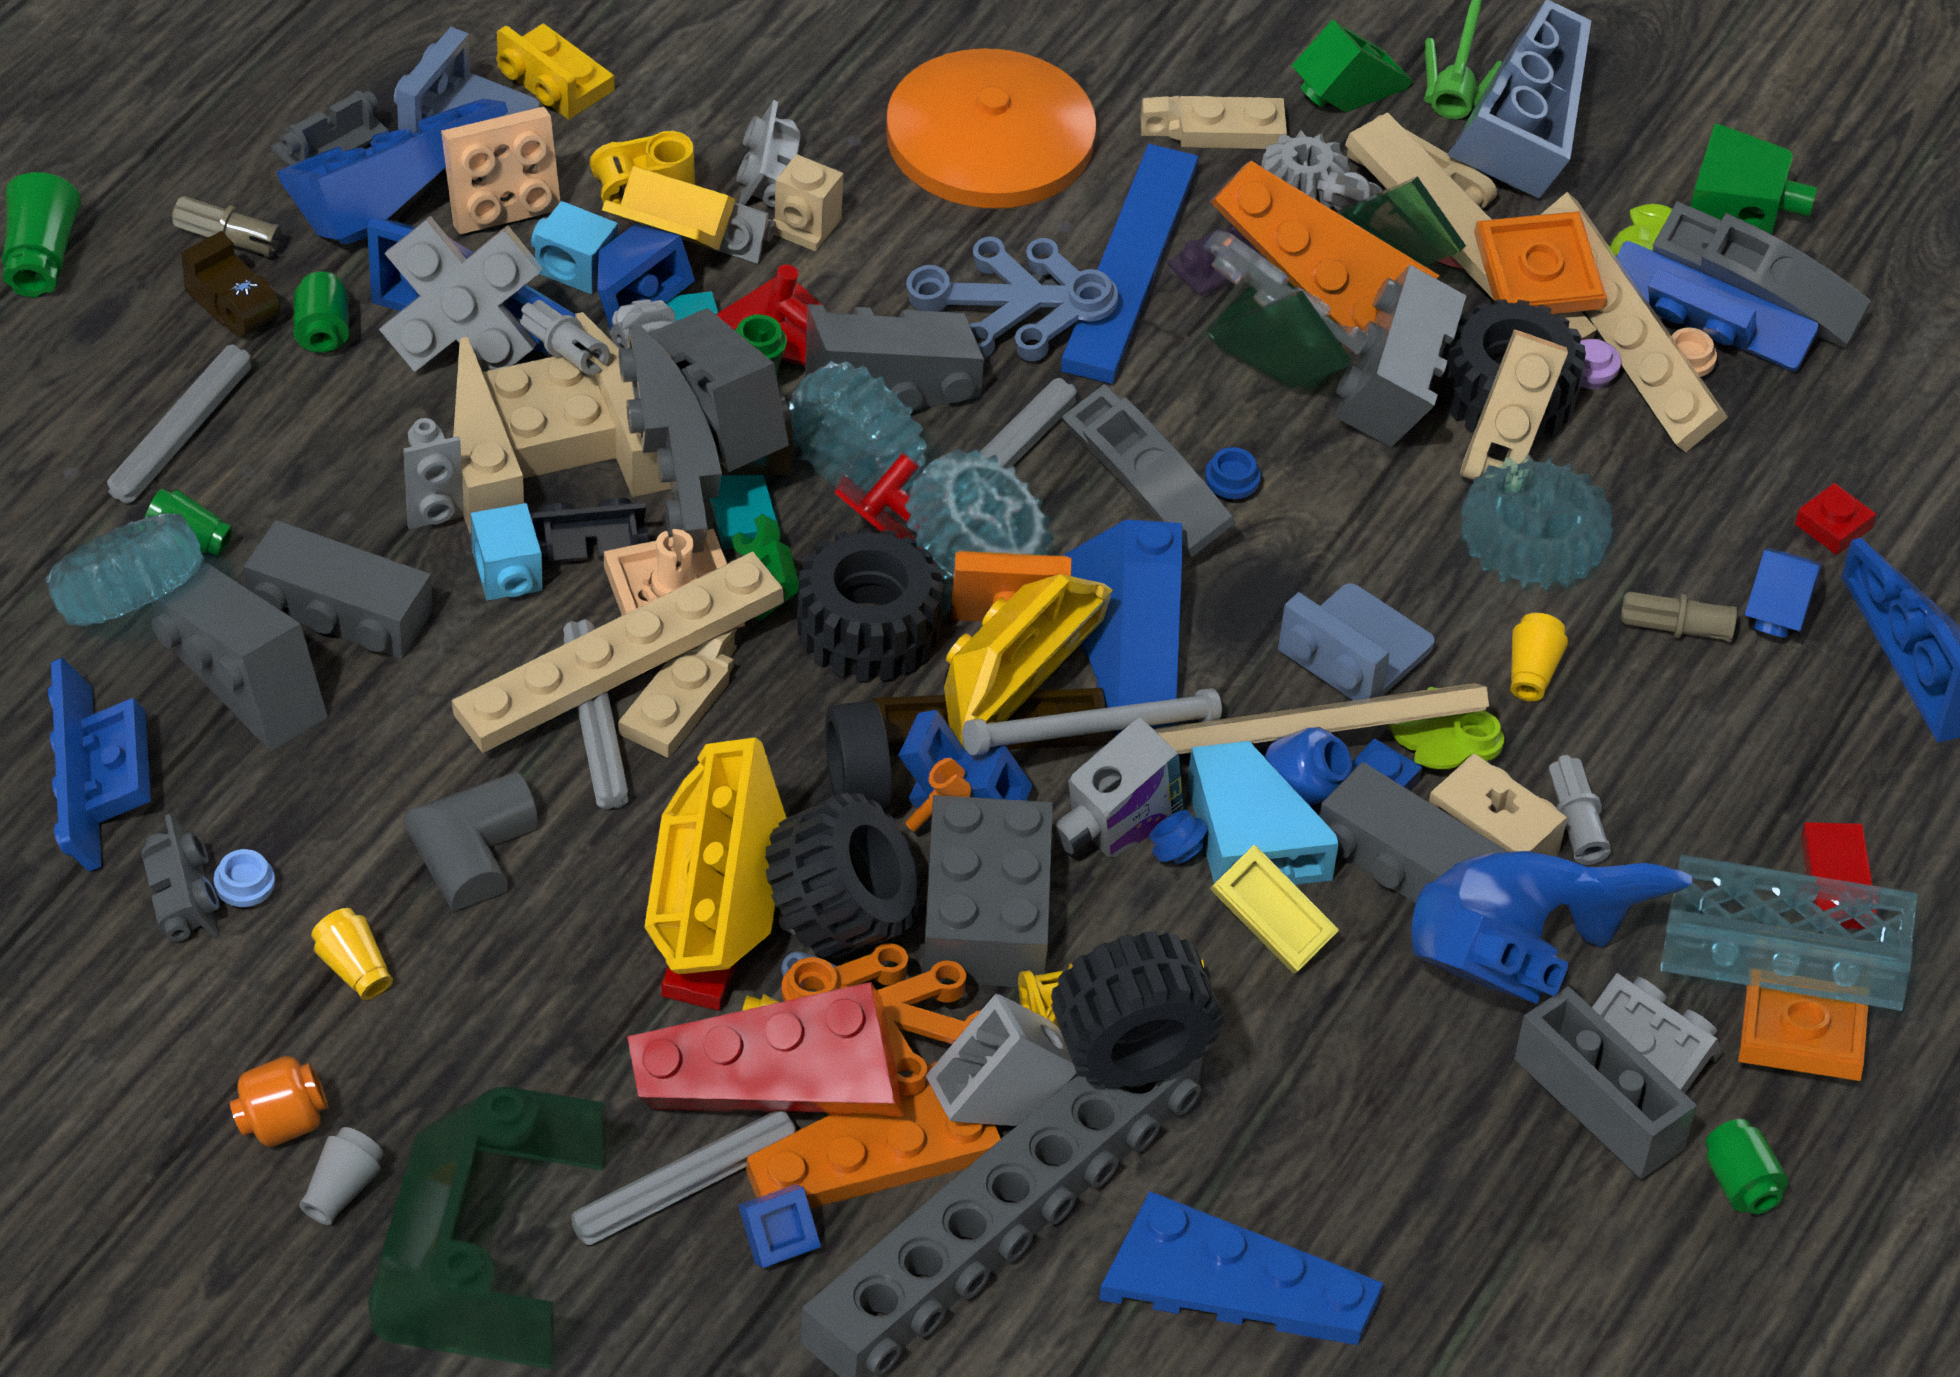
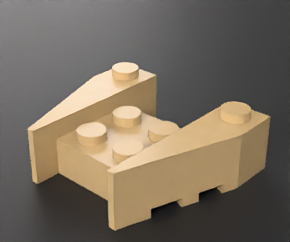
(543, 421)

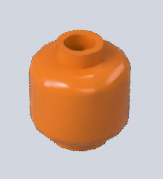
(279, 1101)

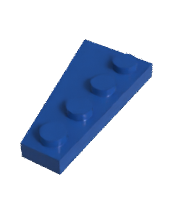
(1220, 1268)

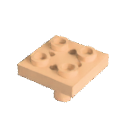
(504, 169)
(659, 567)

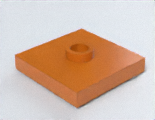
(1541, 261)
(987, 576)
(1803, 1033)

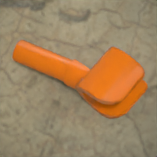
(947, 780)

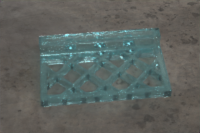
(1789, 954)

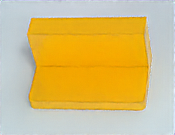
(674, 207)

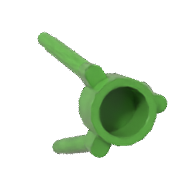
(1455, 89)

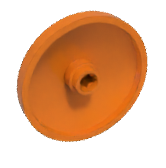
(990, 128)

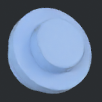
(244, 878)

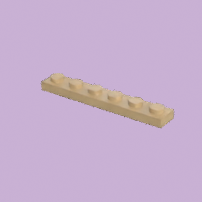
(1646, 346)
(617, 652)

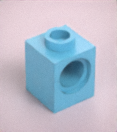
(570, 245)
(506, 551)

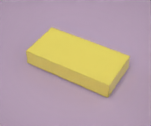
(1274, 909)

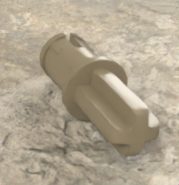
(239, 228)
(1679, 616)

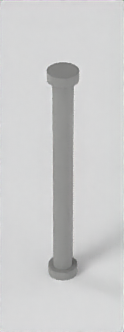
(980, 736)

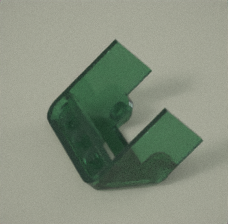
(1289, 335)
(440, 1289)

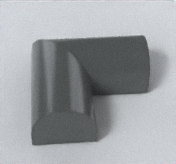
(461, 827)

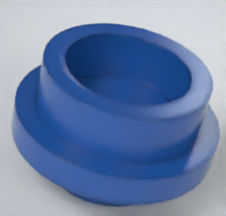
(1232, 473)
(1178, 837)

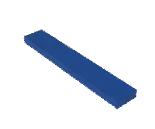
(1132, 260)

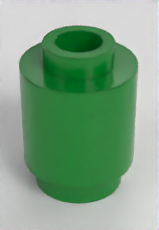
(321, 312)
(1745, 1167)

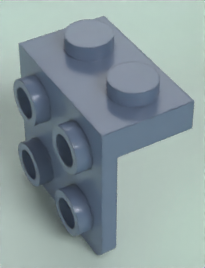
(445, 82)
(1353, 641)

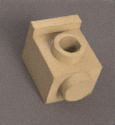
(807, 202)

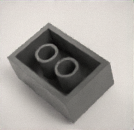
(988, 888)

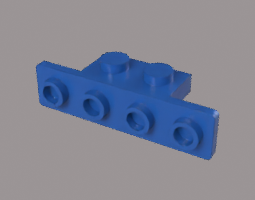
(1719, 308)
(97, 763)

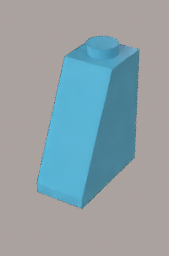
(1252, 804)

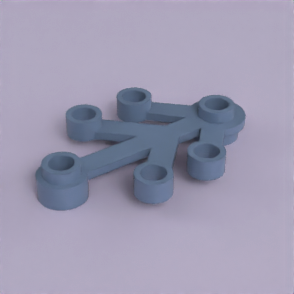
(1019, 296)

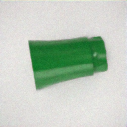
(37, 231)

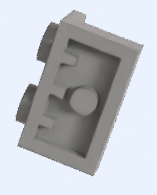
(1667, 1039)

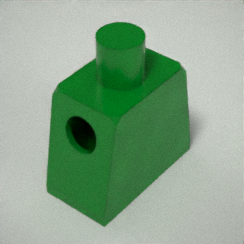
(1749, 180)

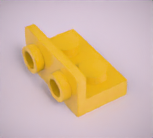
(553, 69)

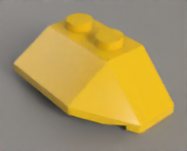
(1020, 647)
(710, 861)

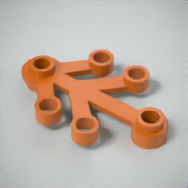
(896, 998)

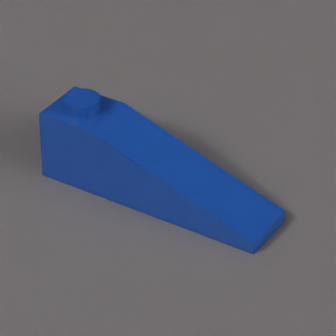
(1913, 634)

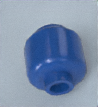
(1311, 762)

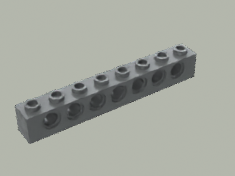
(838, 1319)

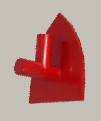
(782, 300)
(884, 493)

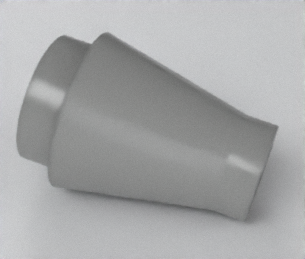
(342, 1172)

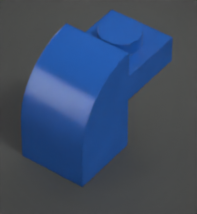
(989, 774)

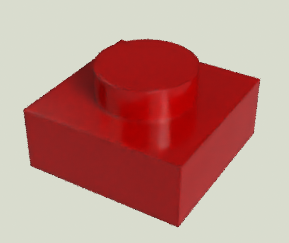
(1835, 518)

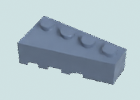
(1531, 105)

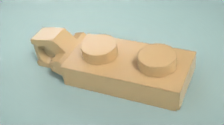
(1215, 120)
(680, 695)

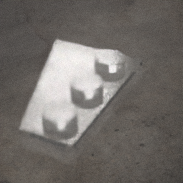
(1240, 262)

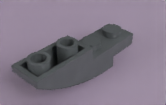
(1763, 267)
(675, 428)
(1148, 467)

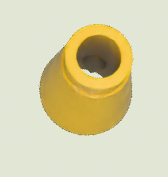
(1536, 652)
(351, 951)

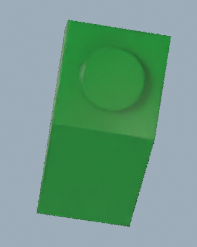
(1348, 70)

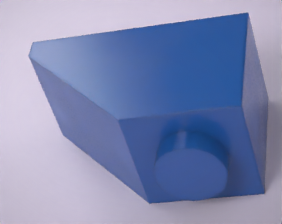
(641, 267)
(1782, 592)

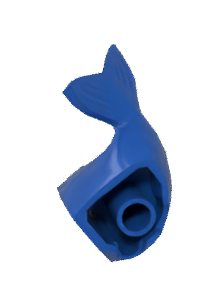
(1491, 910)

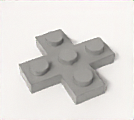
(460, 297)

